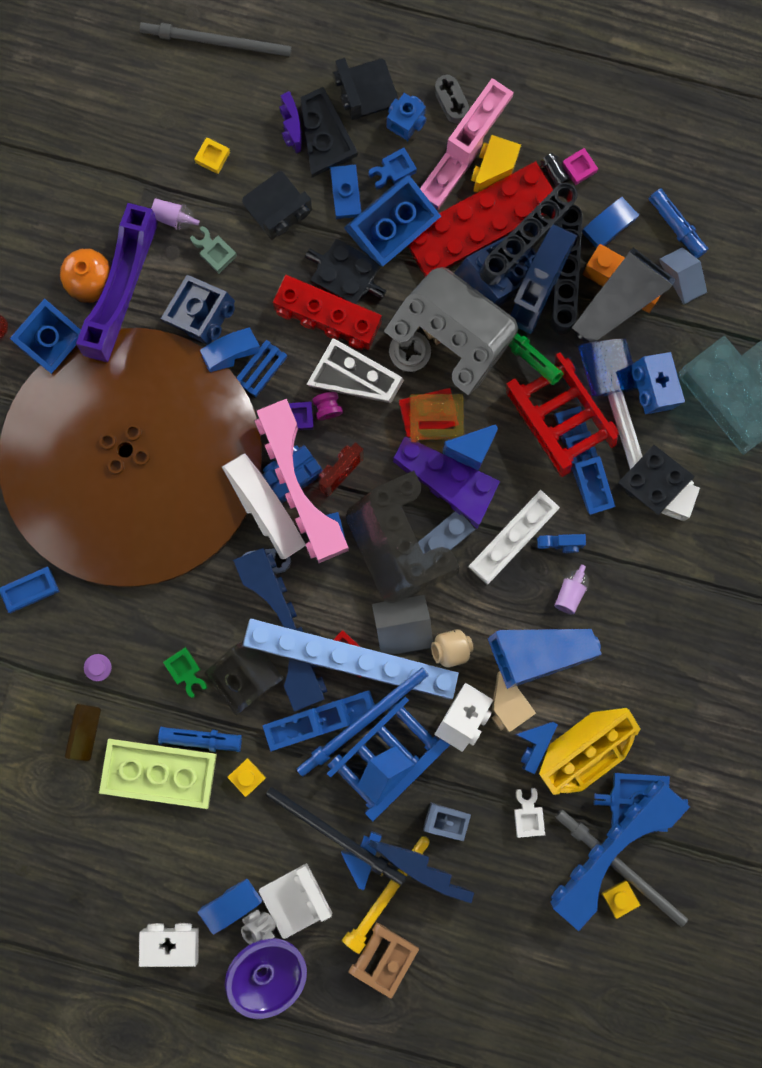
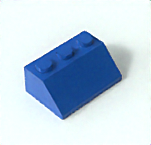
(393, 221)

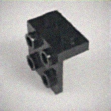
(364, 87)
(277, 205)

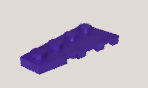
(456, 483)

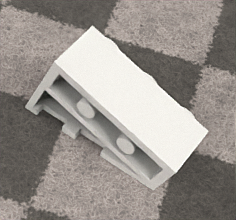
(354, 374)

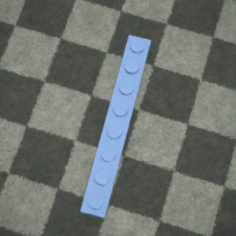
(347, 658)

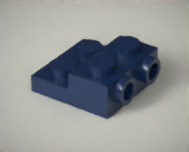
(199, 309)

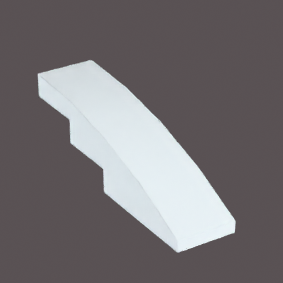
(264, 505)

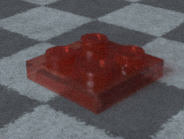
(333, 476)

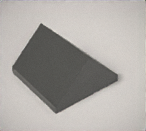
(403, 625)

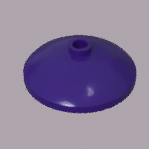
(272, 988)

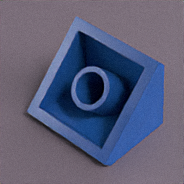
(46, 336)
(472, 447)

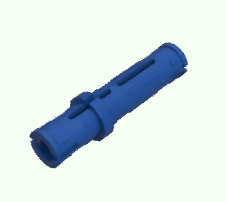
(683, 230)
(200, 739)

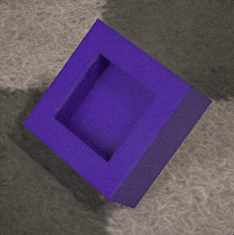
(303, 415)

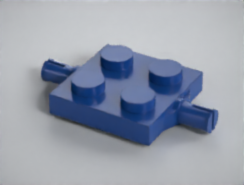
(626, 791)

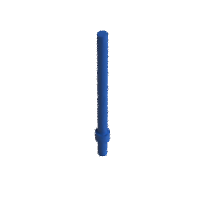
(322, 754)

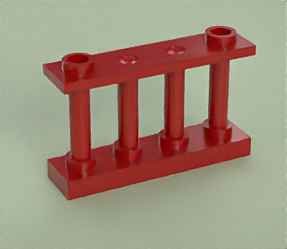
(549, 436)

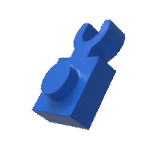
(395, 168)
(568, 543)

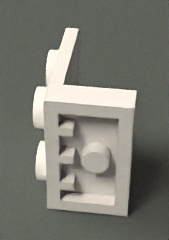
(295, 901)

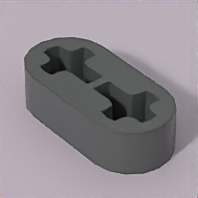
(447, 101)

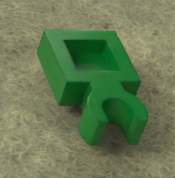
(183, 668)

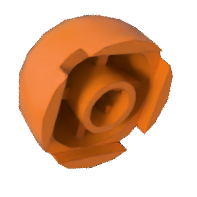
(85, 274)

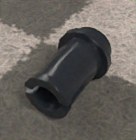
(554, 169)

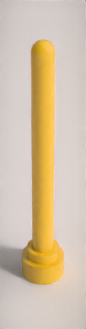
(356, 939)

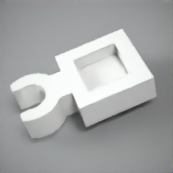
(528, 819)

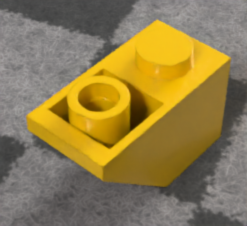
(497, 163)

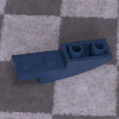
(541, 277)

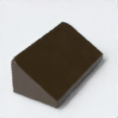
(83, 732)

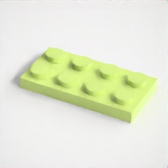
(158, 773)

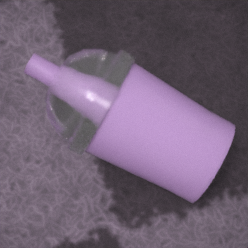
(173, 214)
(572, 590)

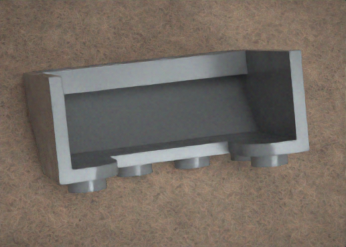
(460, 321)

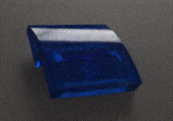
(608, 367)

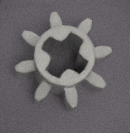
(257, 927)

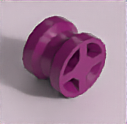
(327, 405)

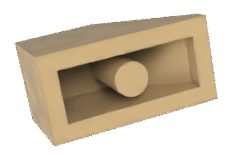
(509, 706)

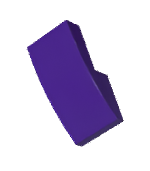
(292, 130)

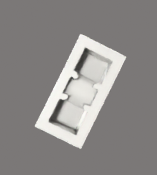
(464, 717)
(155, 954)

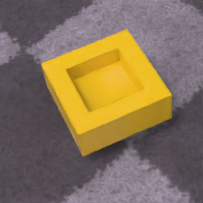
(212, 155)
(246, 777)
(620, 899)

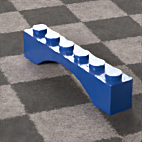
(656, 811)

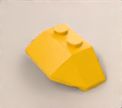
(588, 750)

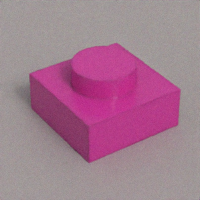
(579, 166)

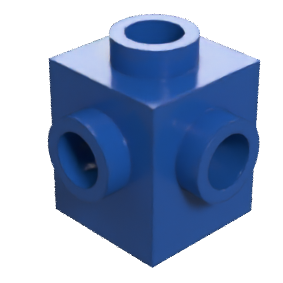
(406, 116)

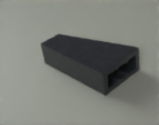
(626, 292)

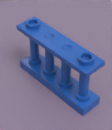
(432, 744)

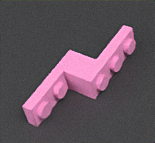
(466, 142)

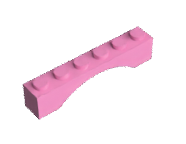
(323, 532)

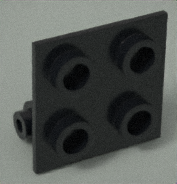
(656, 480)

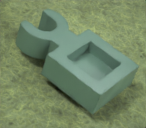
(214, 251)

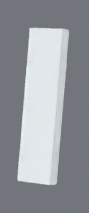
(513, 537)

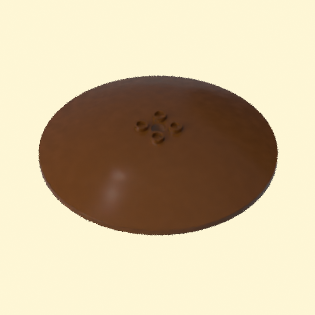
(138, 514)

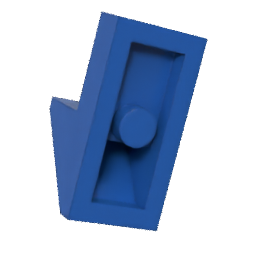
(540, 738)
(357, 867)

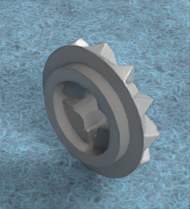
(416, 362)

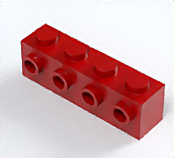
(327, 312)

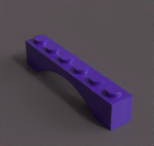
(105, 320)

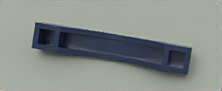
(258, 575)

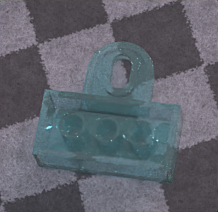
(729, 390)

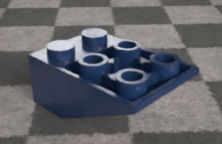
(507, 287)

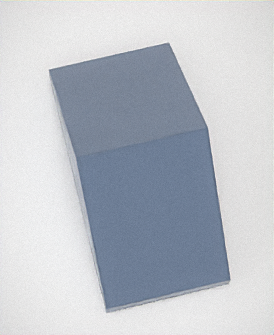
(687, 272)
(446, 822)

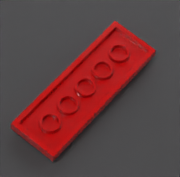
(480, 219)

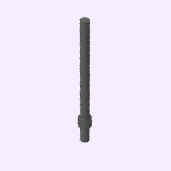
(166, 31)
(580, 832)

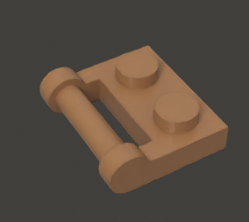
(392, 964)

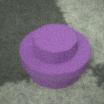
(97, 667)

